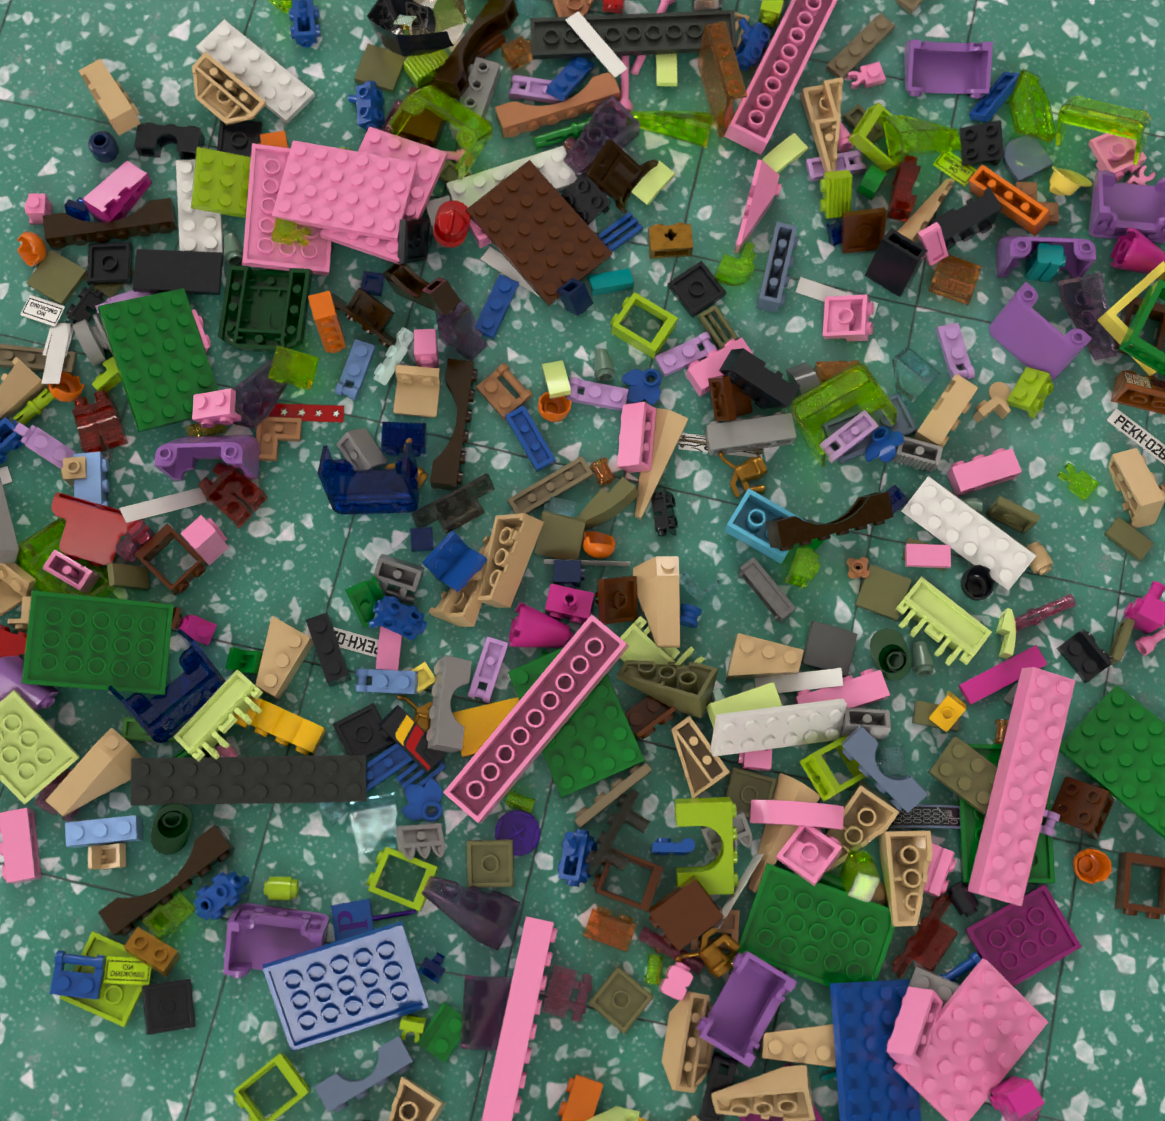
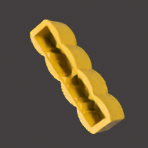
(284, 726)

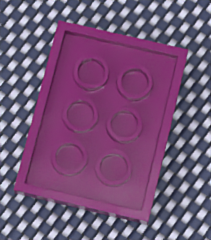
(1024, 937)

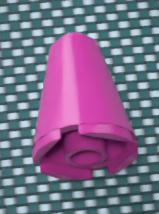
(1136, 253)
(537, 630)

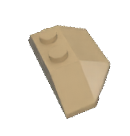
(224, 92)
(686, 1054)

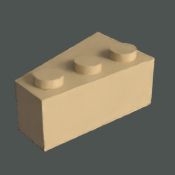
(110, 97)
(946, 412)
(1138, 487)
(281, 657)
(762, 658)
(698, 763)

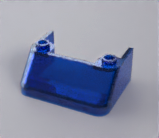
(370, 490)
(182, 699)

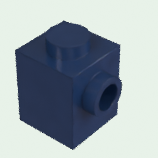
(575, 296)
(568, 573)

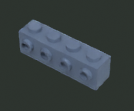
(776, 268)

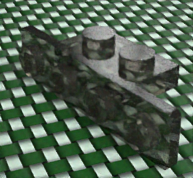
(456, 507)

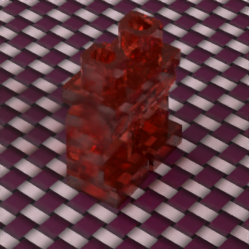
(901, 199)
(96, 418)
(224, 490)

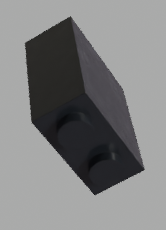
(895, 262)

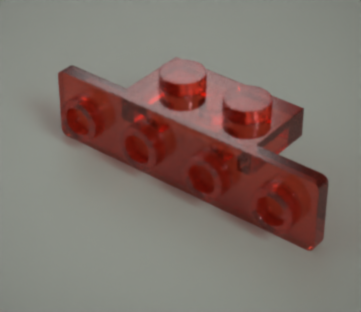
(929, 942)

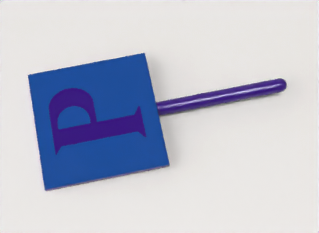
(356, 918)

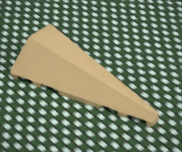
(823, 114)
(925, 213)
(18, 388)
(667, 433)
(462, 607)
(776, 835)

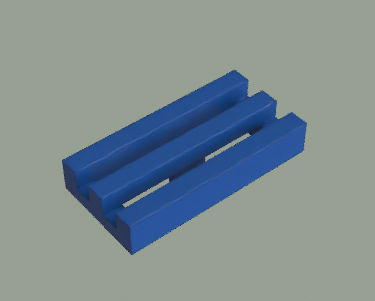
(633, 222)
(412, 768)

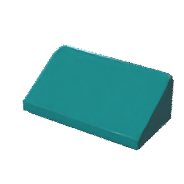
(611, 281)

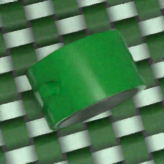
(872, 182)

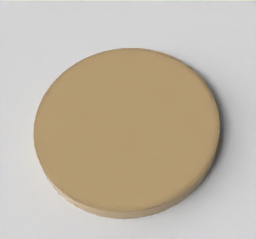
(999, 389)

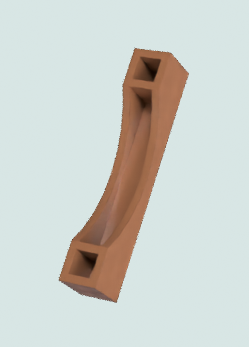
(519, 117)

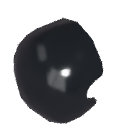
(977, 582)

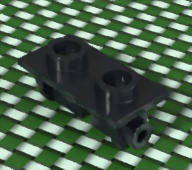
(89, 299)
(667, 521)

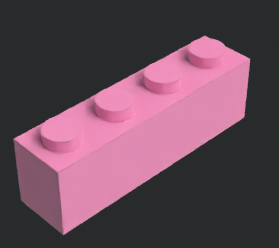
(855, 691)

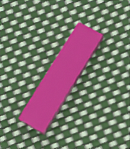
(1001, 675)

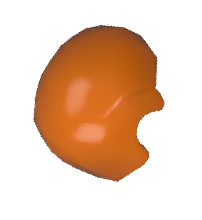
(32, 248)
(67, 389)
(553, 408)
(598, 544)
(1091, 866)

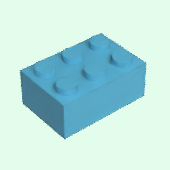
(750, 527)

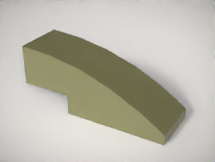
(607, 505)

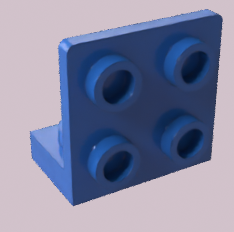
(454, 562)

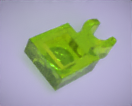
(286, 233)
(1080, 484)

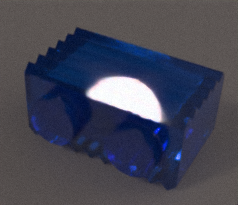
(395, 436)

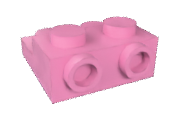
(1116, 154)
(848, 317)
(810, 853)

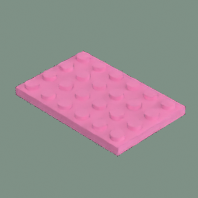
(429, 163)
(345, 190)
(259, 251)
(974, 1044)

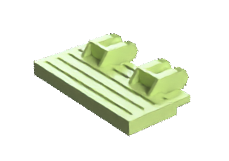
(944, 620)
(644, 648)
(219, 715)

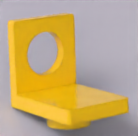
(948, 711)

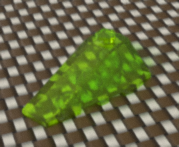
(686, 126)
(918, 137)

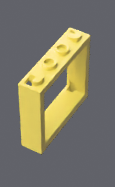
(1113, 323)

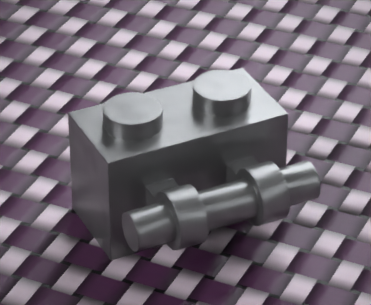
(398, 573)

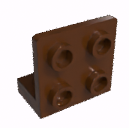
(727, 399)
(648, 714)
(1083, 806)

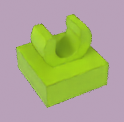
(412, 1024)

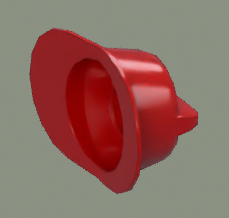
(451, 224)

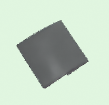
(829, 647)

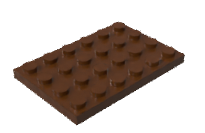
(538, 232)

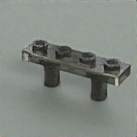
(605, 839)

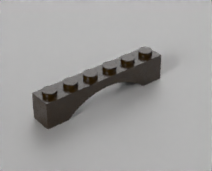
(492, 20)
(153, 217)
(435, 295)
(447, 466)
(866, 509)
(207, 850)

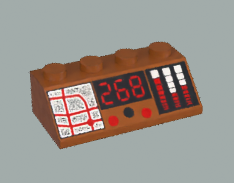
(1139, 391)

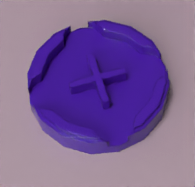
(521, 828)

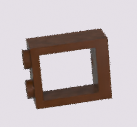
(1157, 314)
(157, 544)
(1125, 862)
(650, 889)

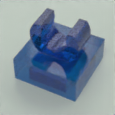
(77, 209)
(834, 232)
(897, 498)
(433, 968)

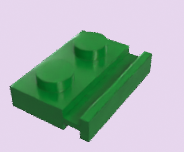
(363, 598)
(442, 1033)

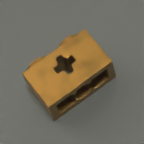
(679, 246)
(152, 952)

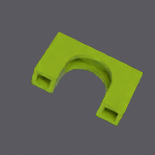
(718, 815)

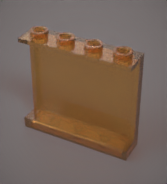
(720, 74)

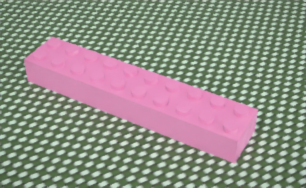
(779, 73)
(536, 719)
(1021, 786)
(518, 1020)

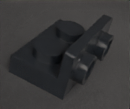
(1084, 655)

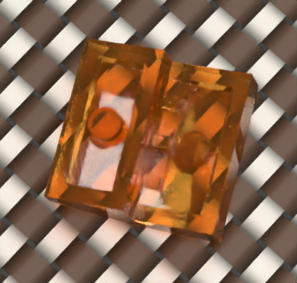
(955, 279)

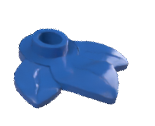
(640, 388)
(883, 444)
(422, 797)

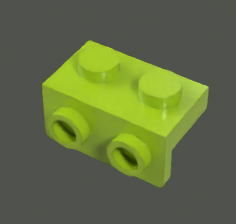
(1031, 391)

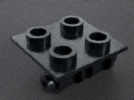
(982, 143)
(586, 199)

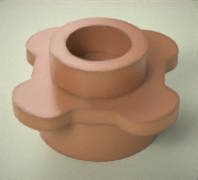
(853, 572)

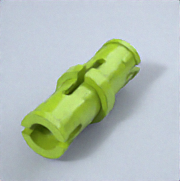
(34, 407)

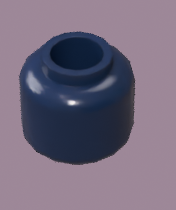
(103, 146)

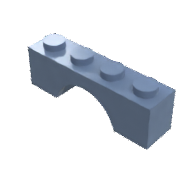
(904, 790)
(338, 1089)

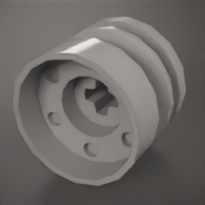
(93, 340)

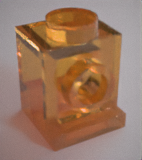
(517, 52)

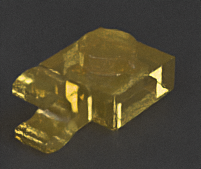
(197, 430)

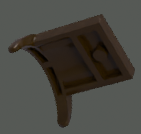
(617, 172)

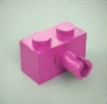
(569, 604)
(1148, 610)

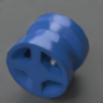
(689, 615)

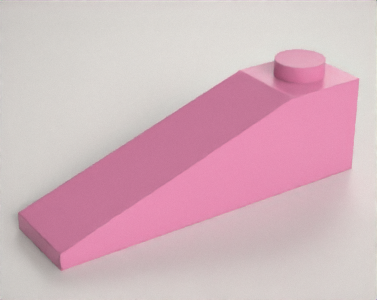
(760, 198)

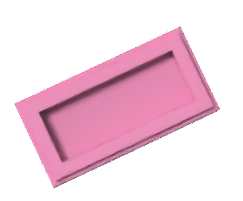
(933, 241)
(928, 555)
(388, 650)

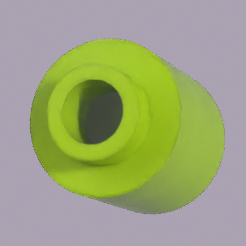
(281, 888)

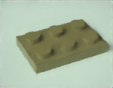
(965, 774)

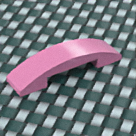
(797, 814)

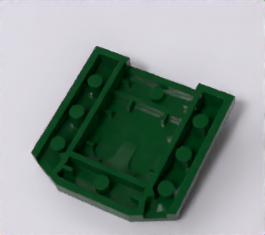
(264, 308)

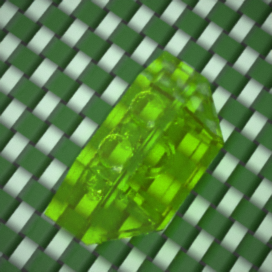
(1031, 109)

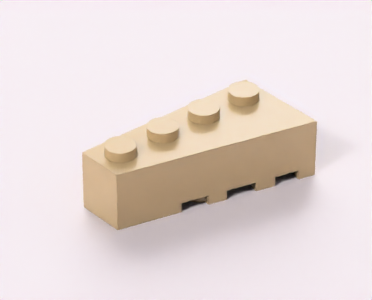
(415, 1103)

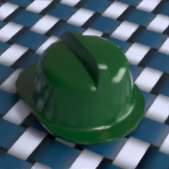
(890, 654)
(171, 828)

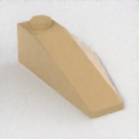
(96, 774)

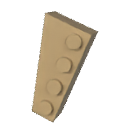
(507, 556)
(800, 1045)

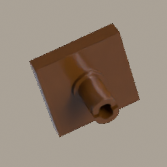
(862, 230)
(617, 599)

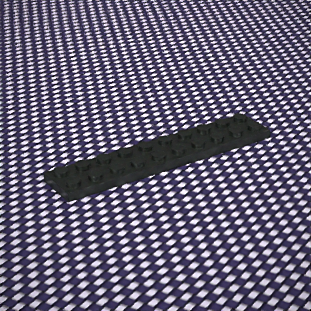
(628, 33)
(249, 780)

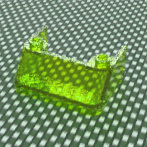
(1105, 118)
(473, 131)
(835, 396)

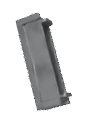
(766, 590)

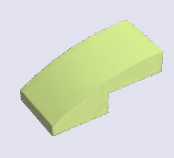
(666, 69)
(785, 153)
(653, 183)
(556, 379)
(1008, 629)

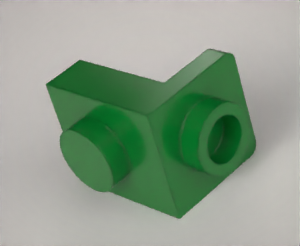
(244, 660)

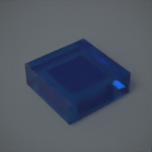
(373, 283)
(421, 539)

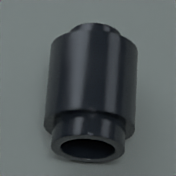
(962, 900)

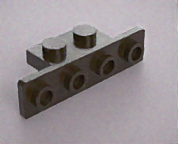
(369, 313)

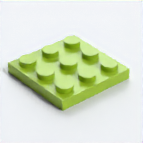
(220, 182)
(115, 1000)

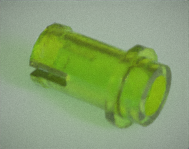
(519, 801)
(653, 969)

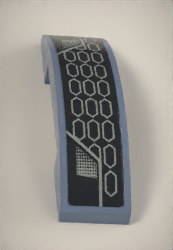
(929, 817)

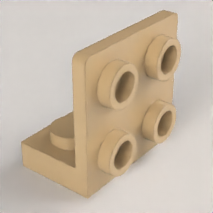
(417, 391)
(13, 585)

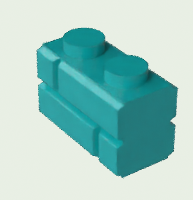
(1045, 262)

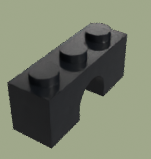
(153, 137)
(328, 649)

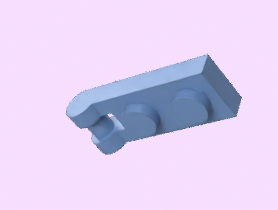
(355, 369)
(387, 681)

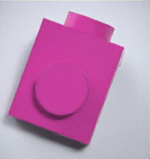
(197, 628)

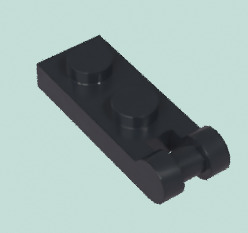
(717, 1082)

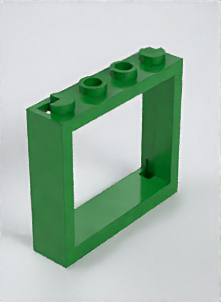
(1141, 349)

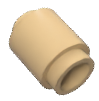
(1042, 562)

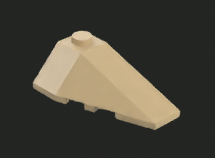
(660, 598)
(865, 817)
(905, 867)
(776, 1093)

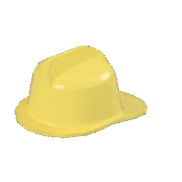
(1066, 182)

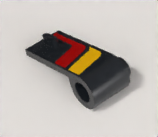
(410, 738)

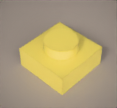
(425, 677)

